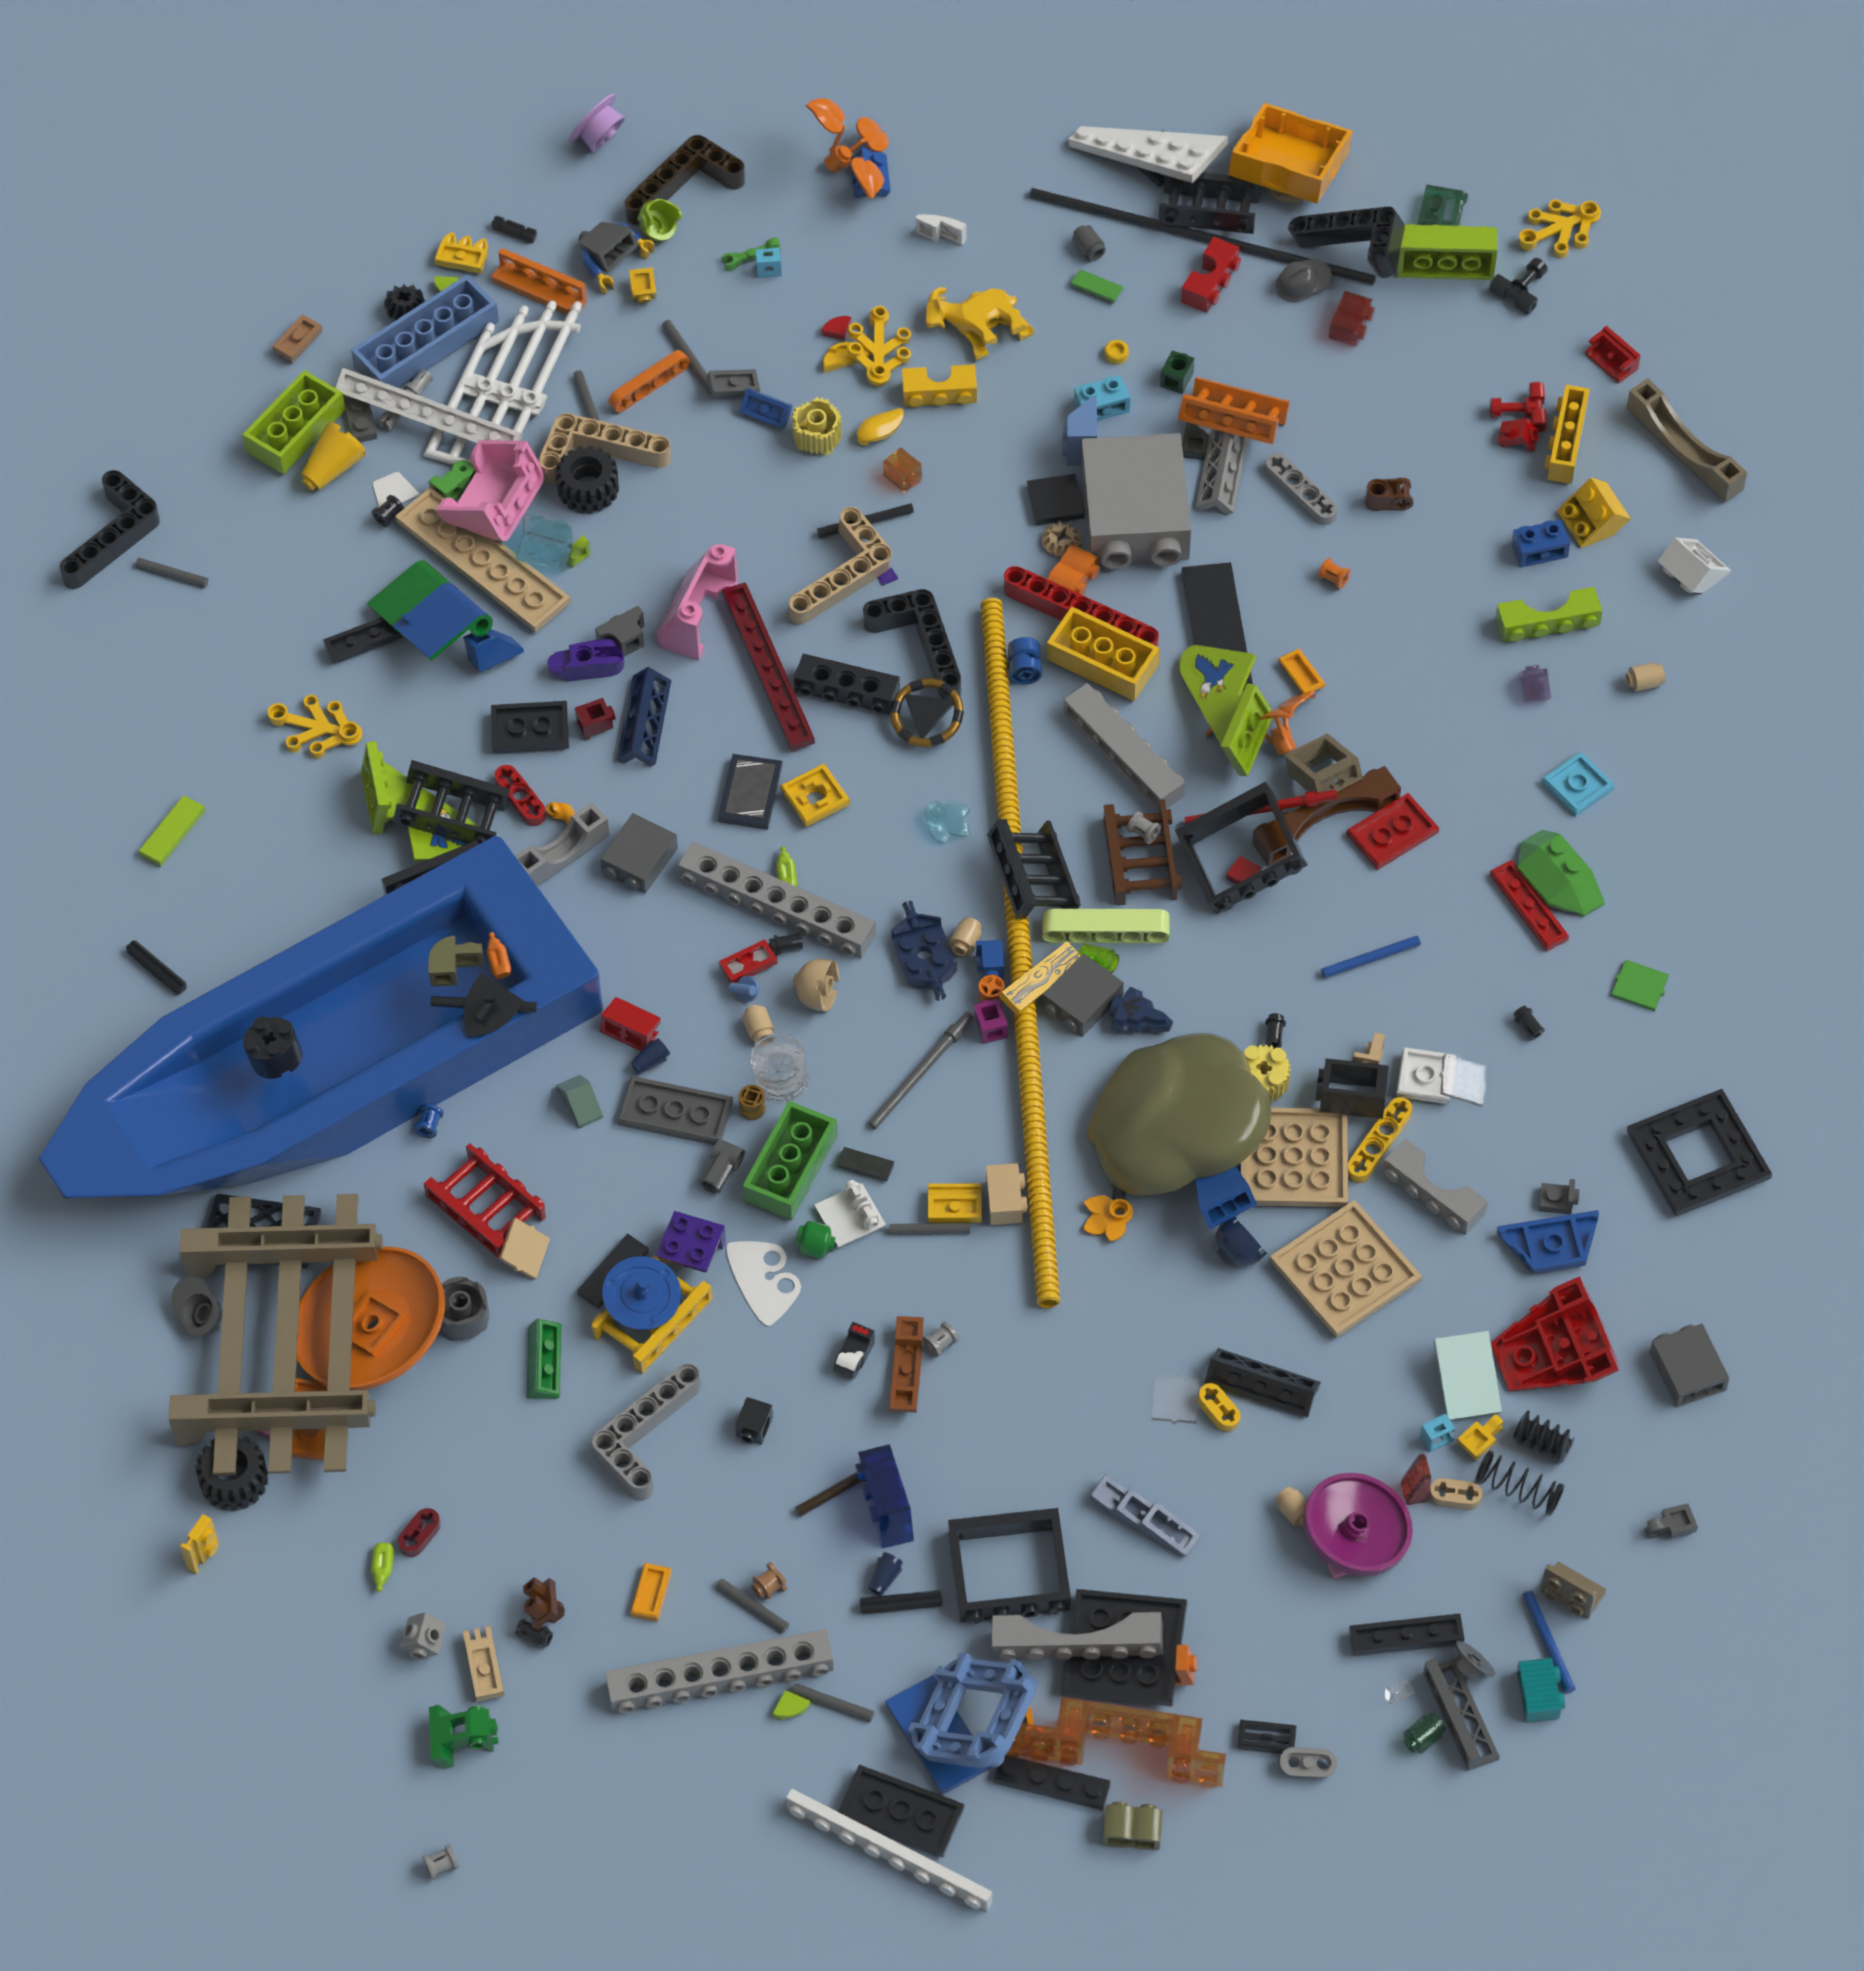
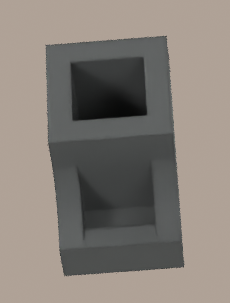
(624, 630)

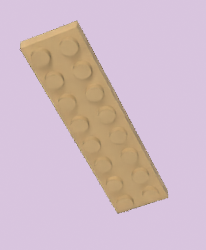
(485, 563)

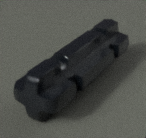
(514, 229)

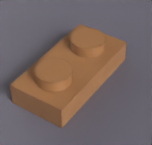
(297, 338)

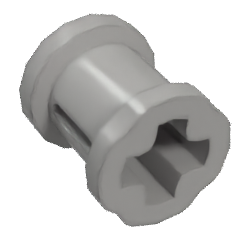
(1143, 827)
(935, 1346)
(440, 1862)

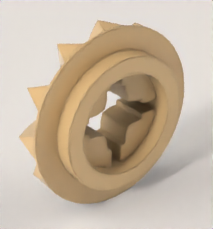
(1049, 538)

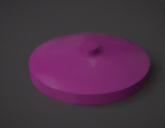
(1357, 1524)

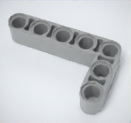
(641, 1426)

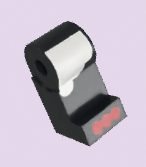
(854, 1350)

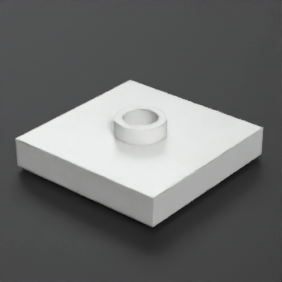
(1420, 1076)

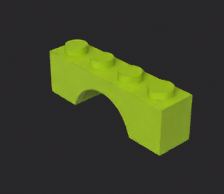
(1520, 621)

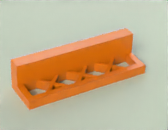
(538, 285)

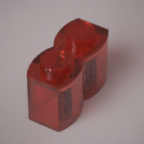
(1351, 317)

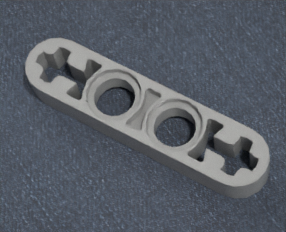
(1304, 486)

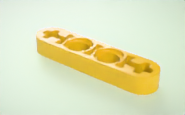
(1376, 1138)

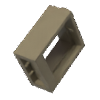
(1345, 769)

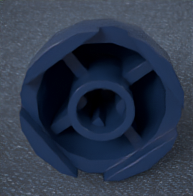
(1237, 1244)

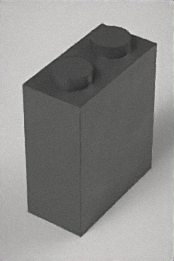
(638, 853)
(1082, 995)
(1689, 1364)

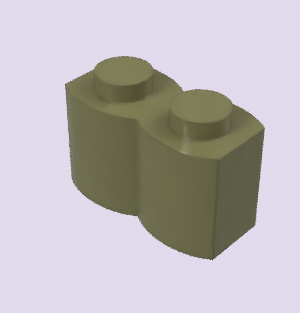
(1132, 1826)

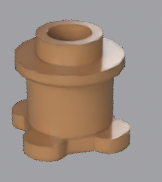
(768, 1582)

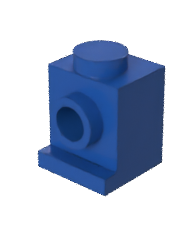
(990, 957)

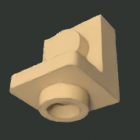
(1373, 1050)

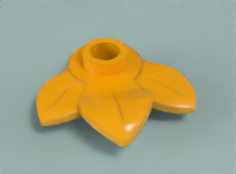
(1104, 1218)

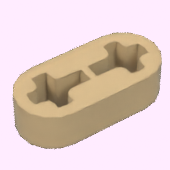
(1455, 1494)

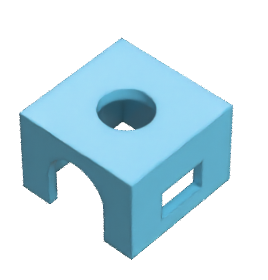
(773, 261)
(1436, 1428)

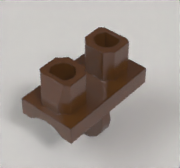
(543, 1602)

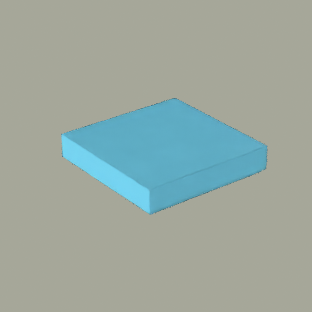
(1578, 784)

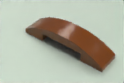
(906, 1364)

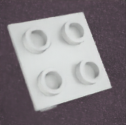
(850, 1214)

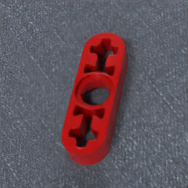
(521, 806)

